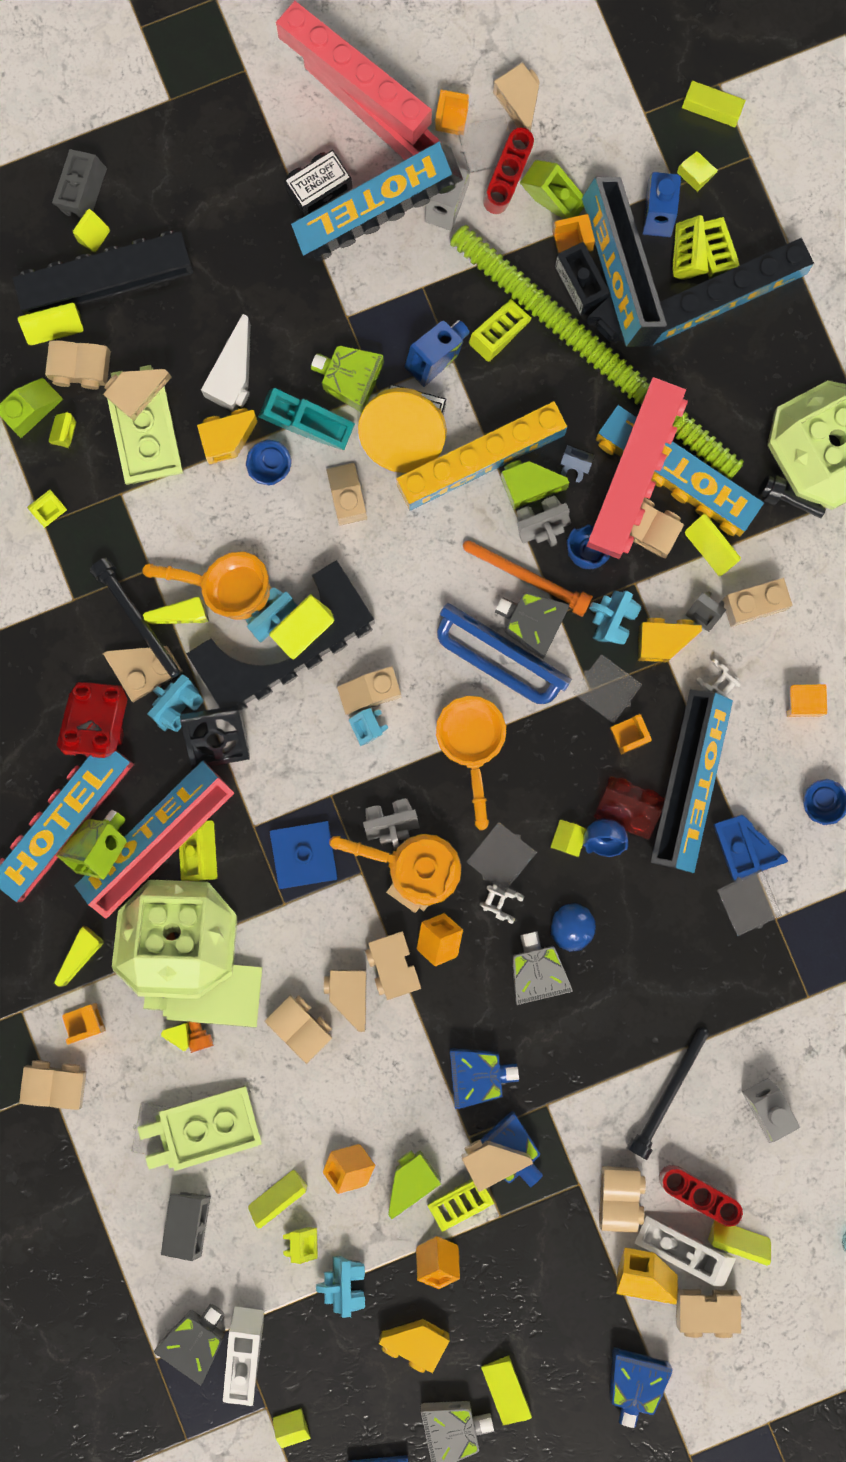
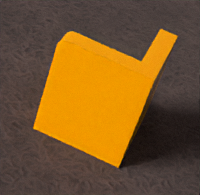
(451, 111)
(572, 232)
(808, 701)
(631, 734)
(439, 939)
(83, 1023)
(348, 1168)
(437, 1262)

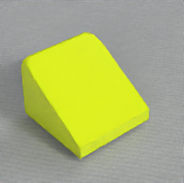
(696, 171)
(91, 231)
(62, 430)

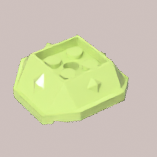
(803, 445)
(179, 966)

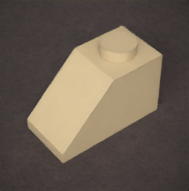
(518, 94)
(135, 389)
(346, 494)
(369, 690)
(348, 995)
(492, 1162)

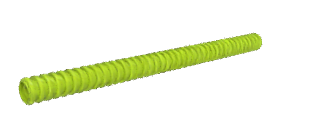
(587, 344)

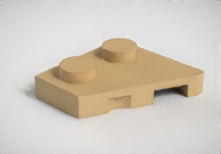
(139, 670)

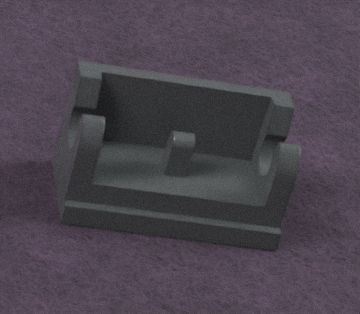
(79, 183)
(185, 1226)

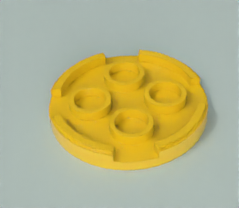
(402, 430)

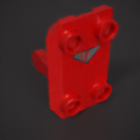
(93, 720)

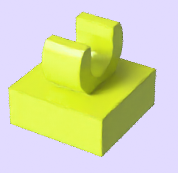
(302, 1245)

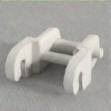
(732, 681)
(504, 894)

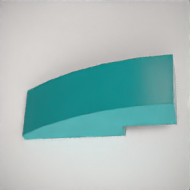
(306, 419)

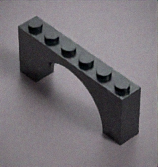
(239, 682)

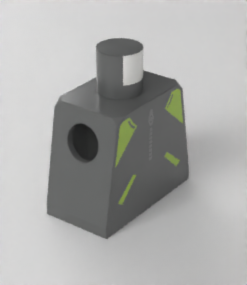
(533, 621)
(193, 1343)

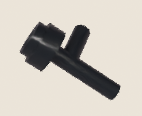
(774, 489)

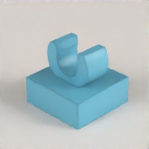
(366, 726)

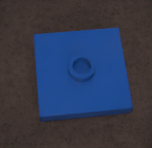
(303, 855)

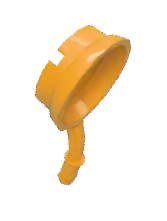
(230, 587)
(471, 735)
(422, 867)

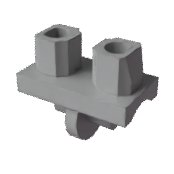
(543, 525)
(391, 827)

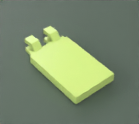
(149, 443)
(229, 1003)
(203, 1130)

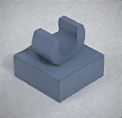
(578, 460)

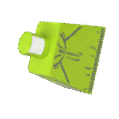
(349, 374)
(95, 846)

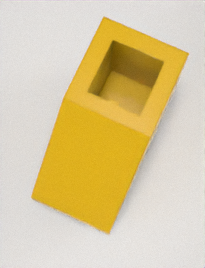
(226, 436)
(662, 640)
(646, 1277)
(417, 1342)

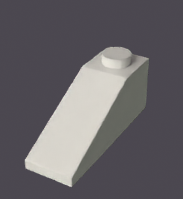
(230, 375)
(685, 1251)
(243, 1355)

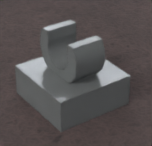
(706, 611)

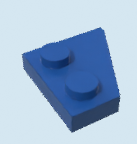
(745, 847)

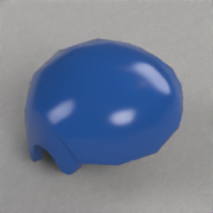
(268, 462)
(580, 554)
(825, 802)
(605, 838)
(573, 927)

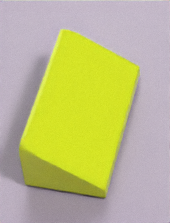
(713, 104)
(51, 324)
(712, 545)
(302, 626)
(199, 855)
(277, 1198)
(741, 1242)
(506, 1391)

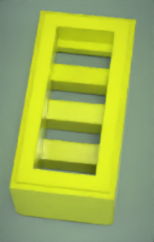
(730, 253)
(699, 265)
(486, 343)
(182, 612)
(82, 950)
(475, 1208)

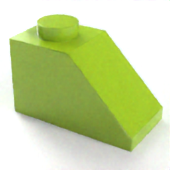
(553, 189)
(28, 405)
(530, 483)
(412, 1181)

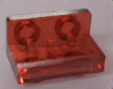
(630, 807)

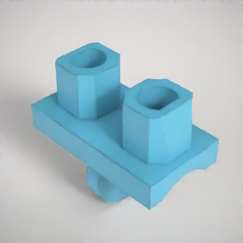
(610, 614)
(263, 623)
(173, 701)
(338, 1286)

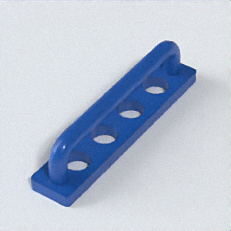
(454, 615)

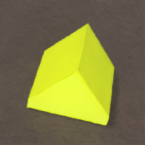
(47, 508)
(568, 838)
(178, 1035)
(290, 1428)

